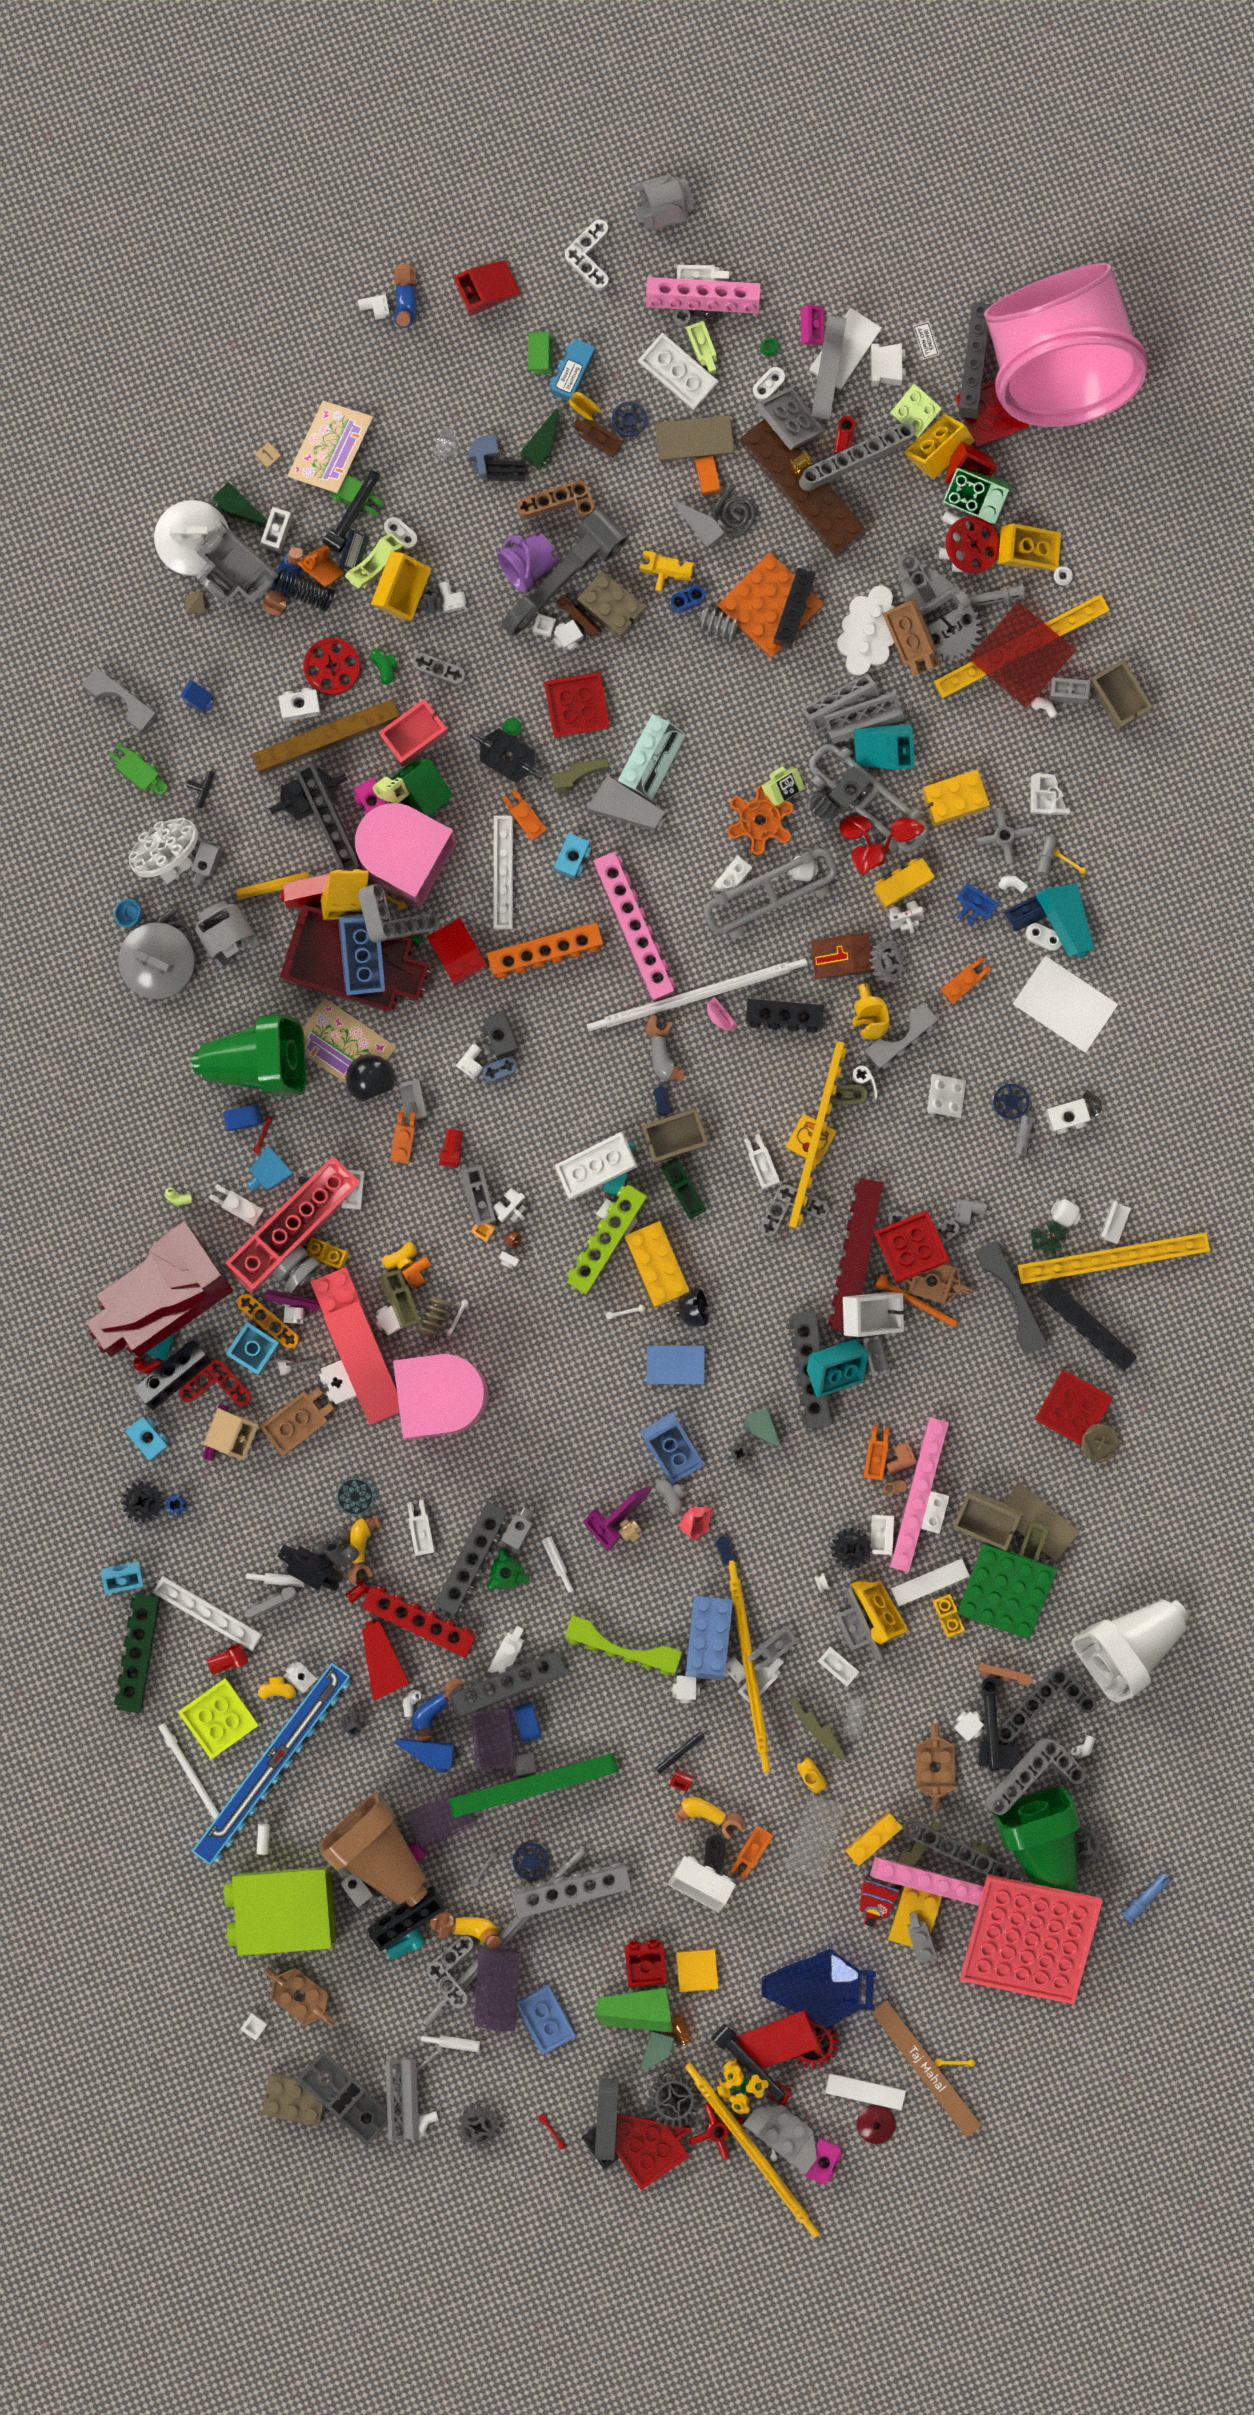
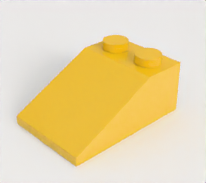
(1029, 547)
(912, 1901)

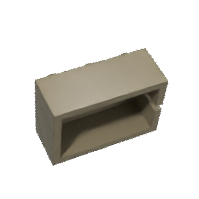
(611, 605)
(1120, 695)
(674, 1136)
(987, 1519)
(291, 2101)

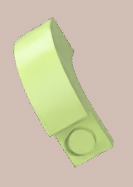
(374, 564)

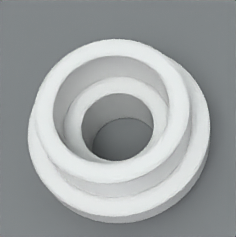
(1066, 571)

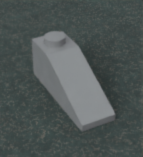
(706, 527)
(477, 1194)

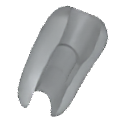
(671, 1494)

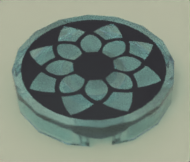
(355, 1496)

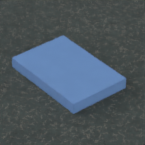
(675, 1364)
(545, 2019)

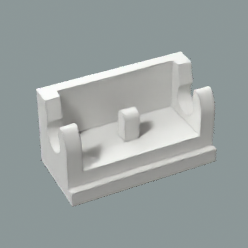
(882, 1534)

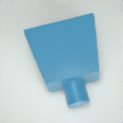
(268, 1171)

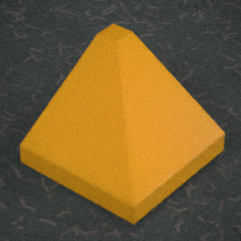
(484, 1231)

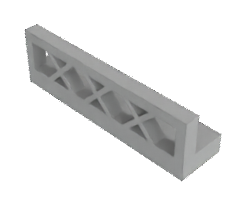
(857, 695)
(879, 717)
(405, 2098)

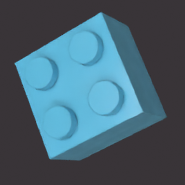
(253, 1348)

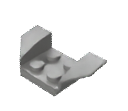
(784, 2134)

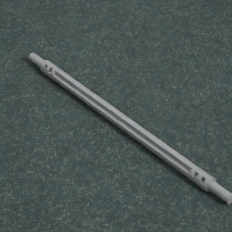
(505, 1936)

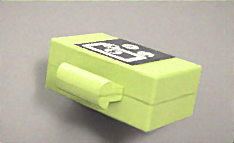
(783, 785)

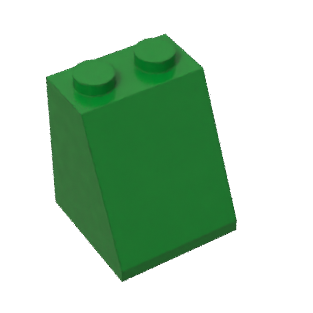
(425, 786)

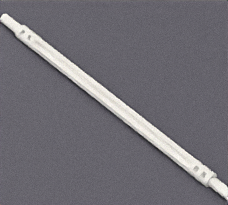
(697, 994)

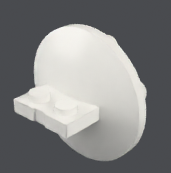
(181, 531)
(166, 850)

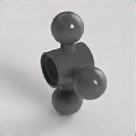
(334, 1548)

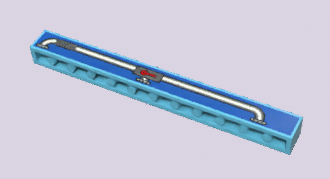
(271, 1763)

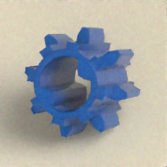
(175, 1499)

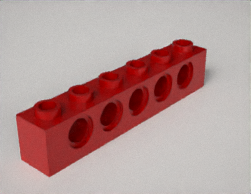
(372, 1604)

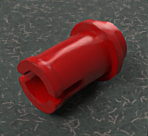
(357, 1591)

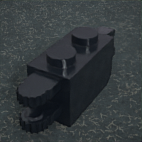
(310, 1568)

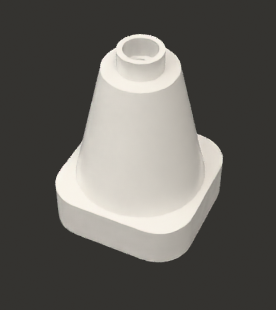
(1130, 1647)

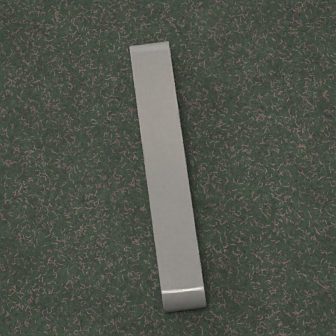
(851, 462)

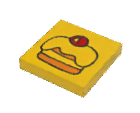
(801, 1138)

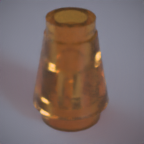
(680, 2029)

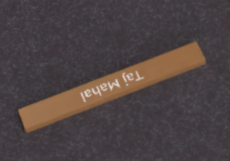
(926, 2068)

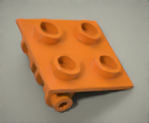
(320, 566)

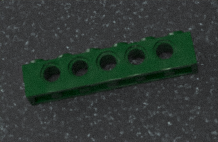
(151, 1605)

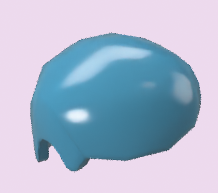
(128, 913)

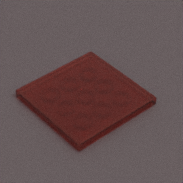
(1022, 654)

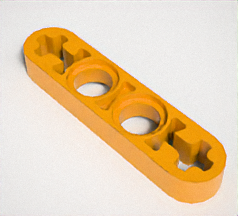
(266, 1323)

